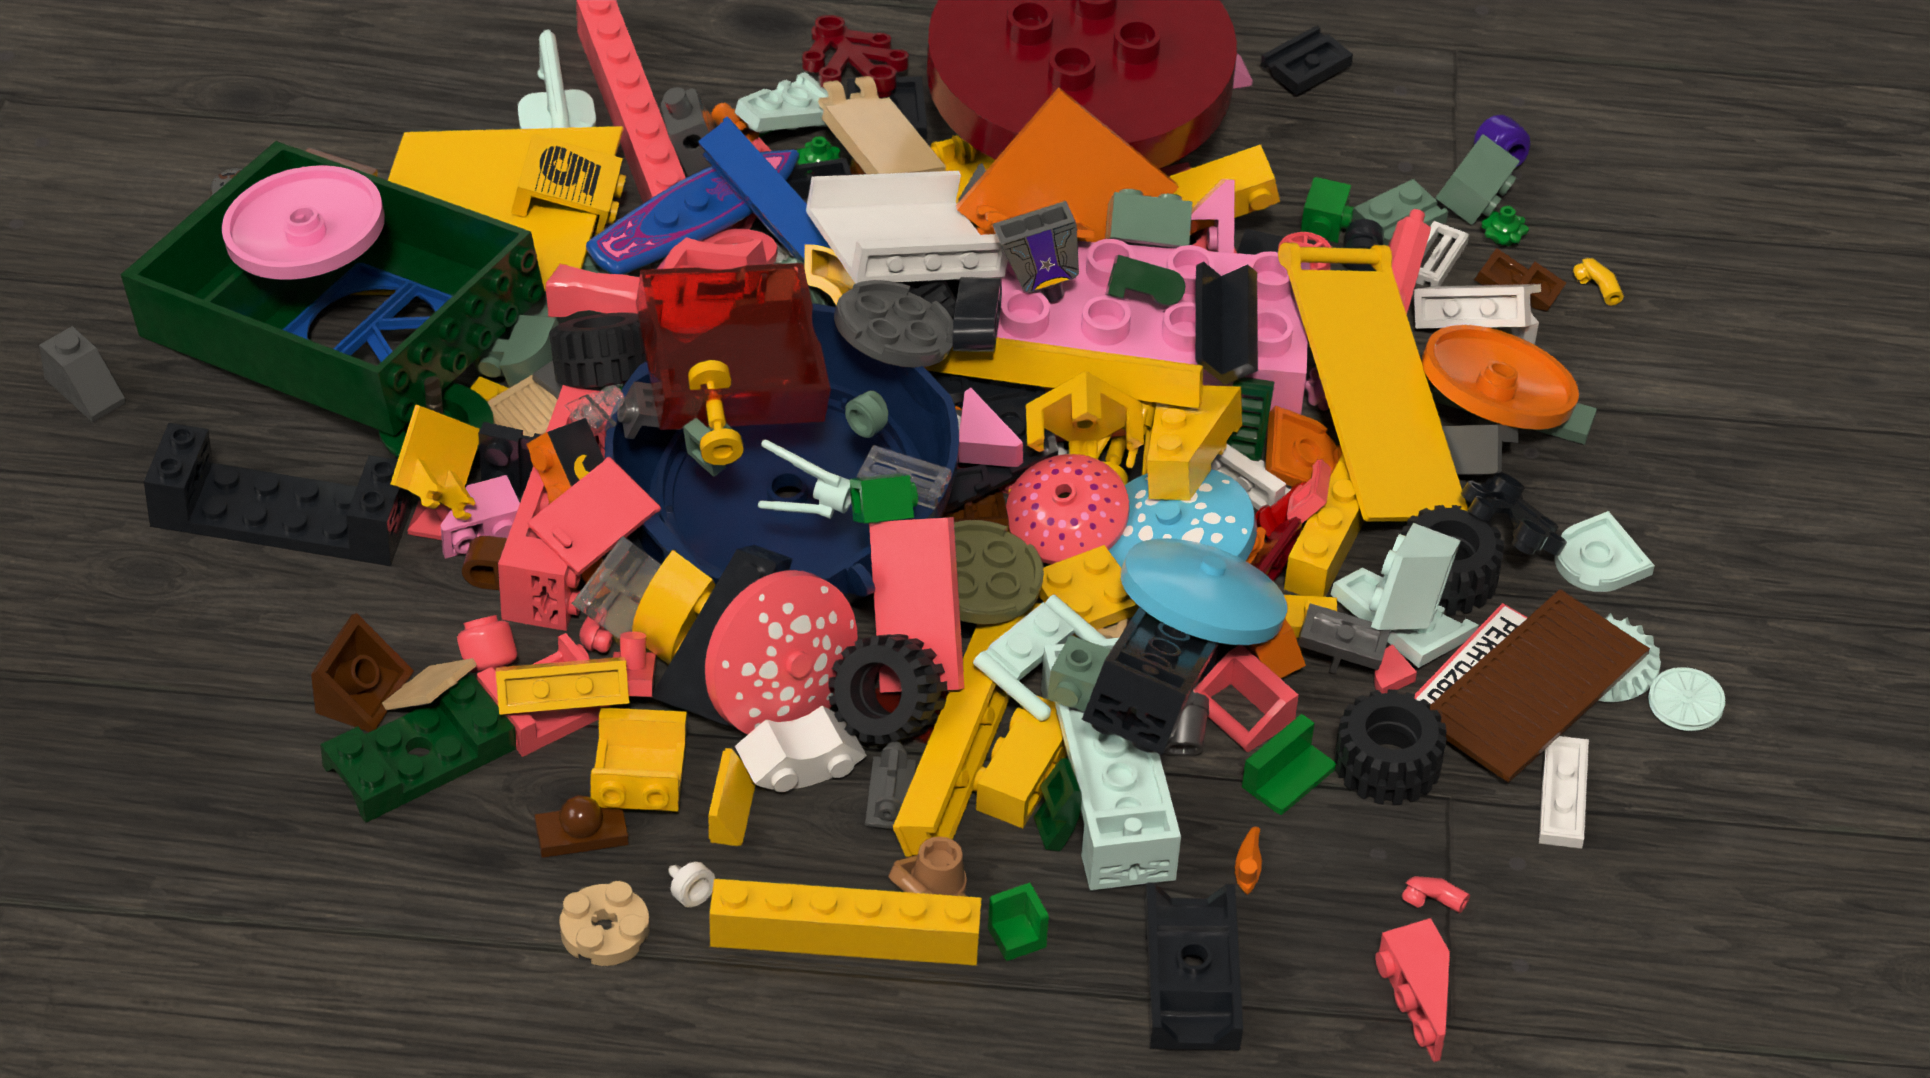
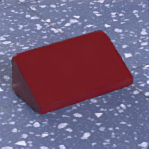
(1275, 551)

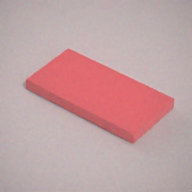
(918, 591)

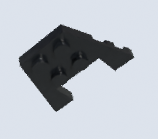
(1009, 403)

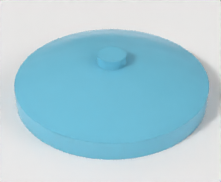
(1203, 591)

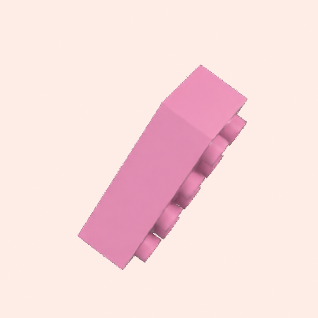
(1145, 329)

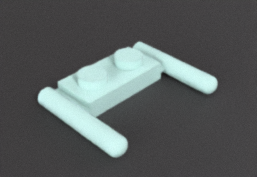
(1023, 649)

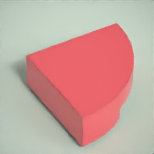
(1394, 671)

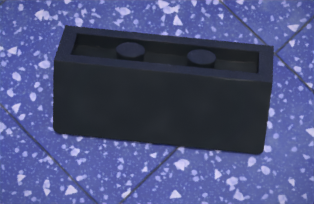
(1226, 322)

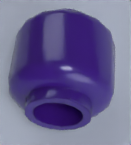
(1506, 134)

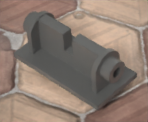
(888, 785)

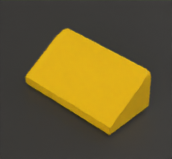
(730, 801)

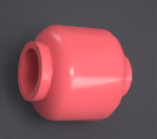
(488, 643)

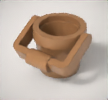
(934, 870)

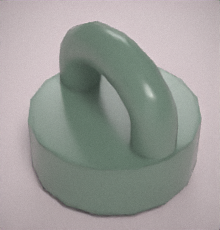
(867, 414)

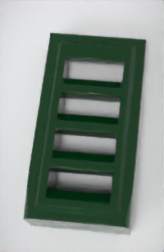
(1251, 440)

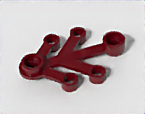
(832, 32)

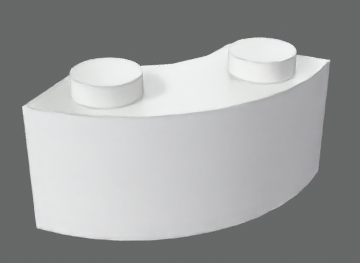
(800, 751)

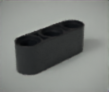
(977, 314)

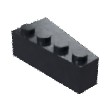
(684, 678)

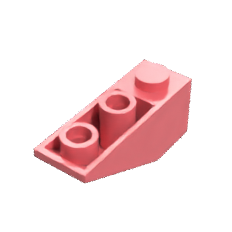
(1418, 970)

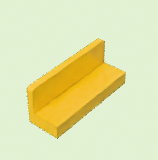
(562, 685)

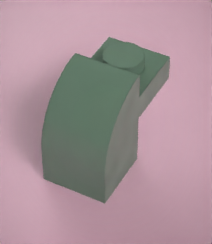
(521, 354)

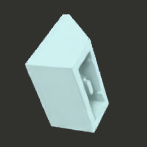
(1413, 579)

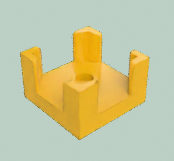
(1083, 414)

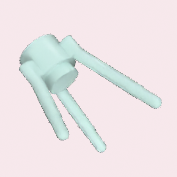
(830, 489)

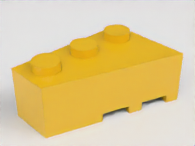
(1189, 440)

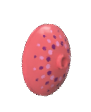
(1071, 525)

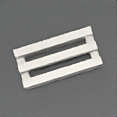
(1437, 278)

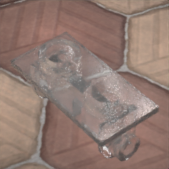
(597, 408)

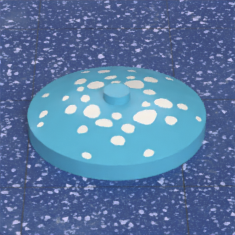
(1215, 516)

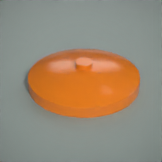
(1500, 377)

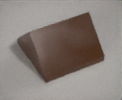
(357, 676)

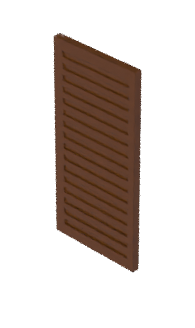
(1536, 684)

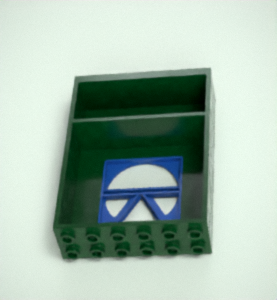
(453, 258)

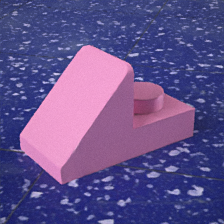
(1218, 206)

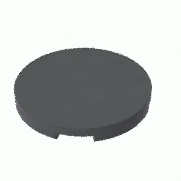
(894, 324)

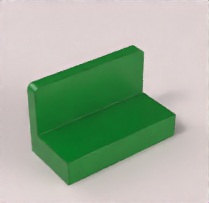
(1286, 767)

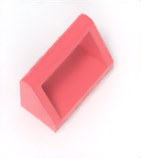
(1260, 687)

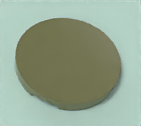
(995, 572)

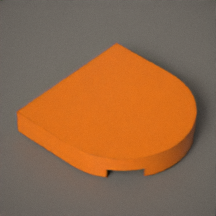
(1296, 445)

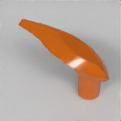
(1249, 861)

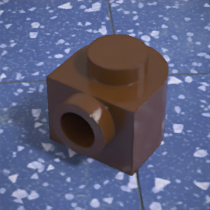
(482, 561)

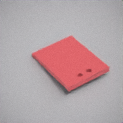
(593, 515)

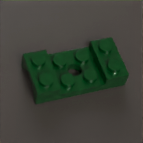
(457, 728)

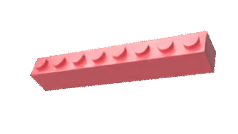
(628, 97)

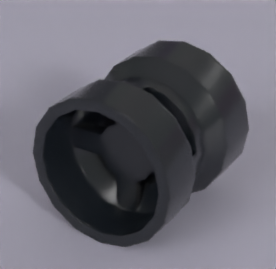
(1363, 234)

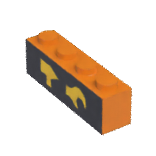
(564, 459)

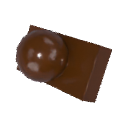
(580, 828)

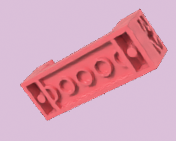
(532, 577)

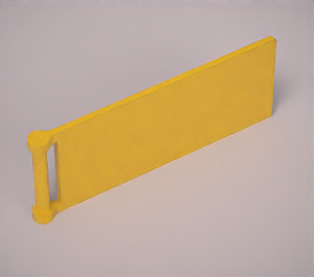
(1373, 382)

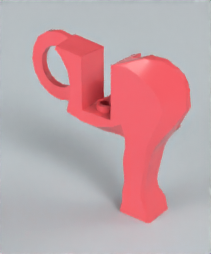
(582, 290)

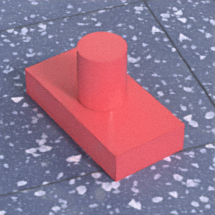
(639, 664)

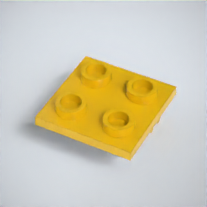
(437, 460)

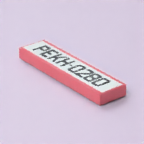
(1478, 645)

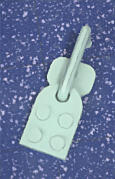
(556, 106)

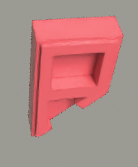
(1312, 495)

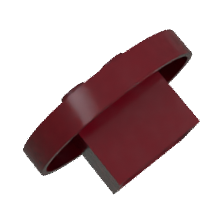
(1140, 66)

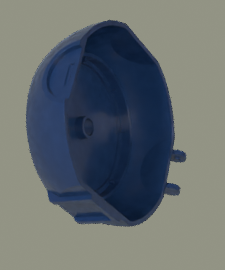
(716, 515)

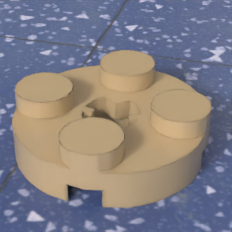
(602, 902)

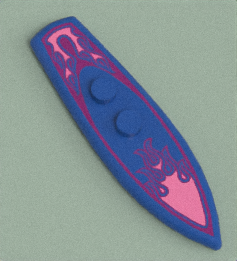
(688, 209)

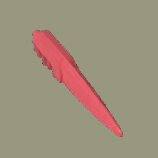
(1408, 251)

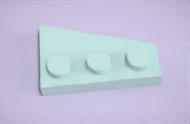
(785, 108)
(1417, 645)

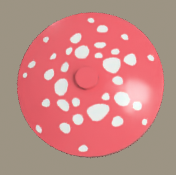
(778, 649)

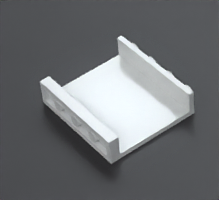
(901, 227)

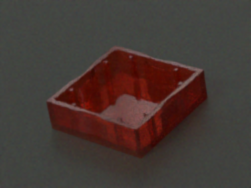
(749, 320)

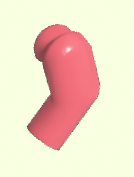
(595, 637)
(1437, 889)

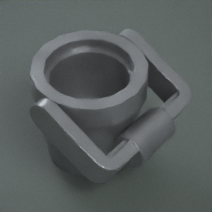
(1191, 728)

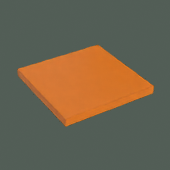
(1064, 158)

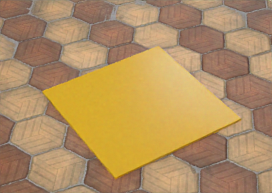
(483, 174)

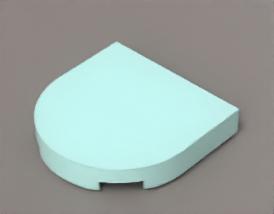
(1601, 556)

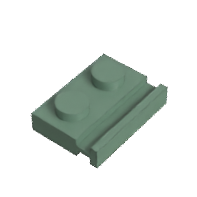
(1397, 204)

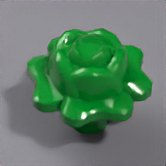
(817, 151)
(1505, 226)

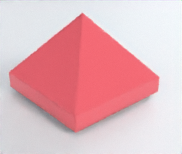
(427, 521)

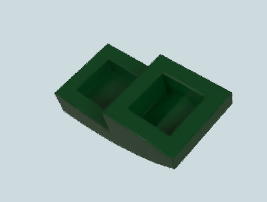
(1061, 806)

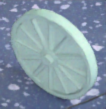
(1686, 699)

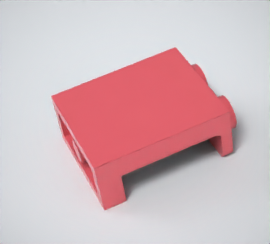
(541, 728)

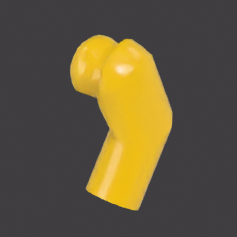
(1605, 279)

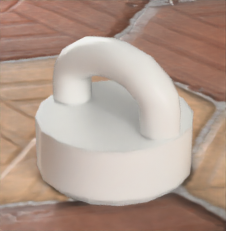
(691, 883)

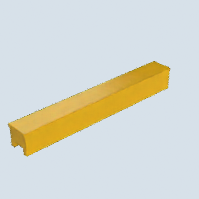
(954, 749)

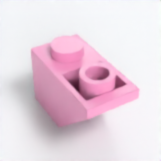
(490, 516)

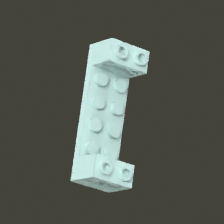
(1125, 800)

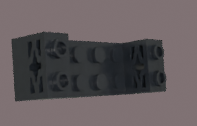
(271, 508)
(1152, 672)

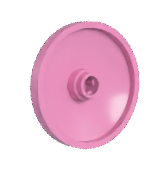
(303, 222)

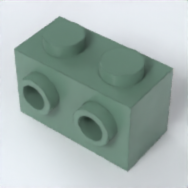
(1478, 179)
(1148, 219)
(1073, 681)

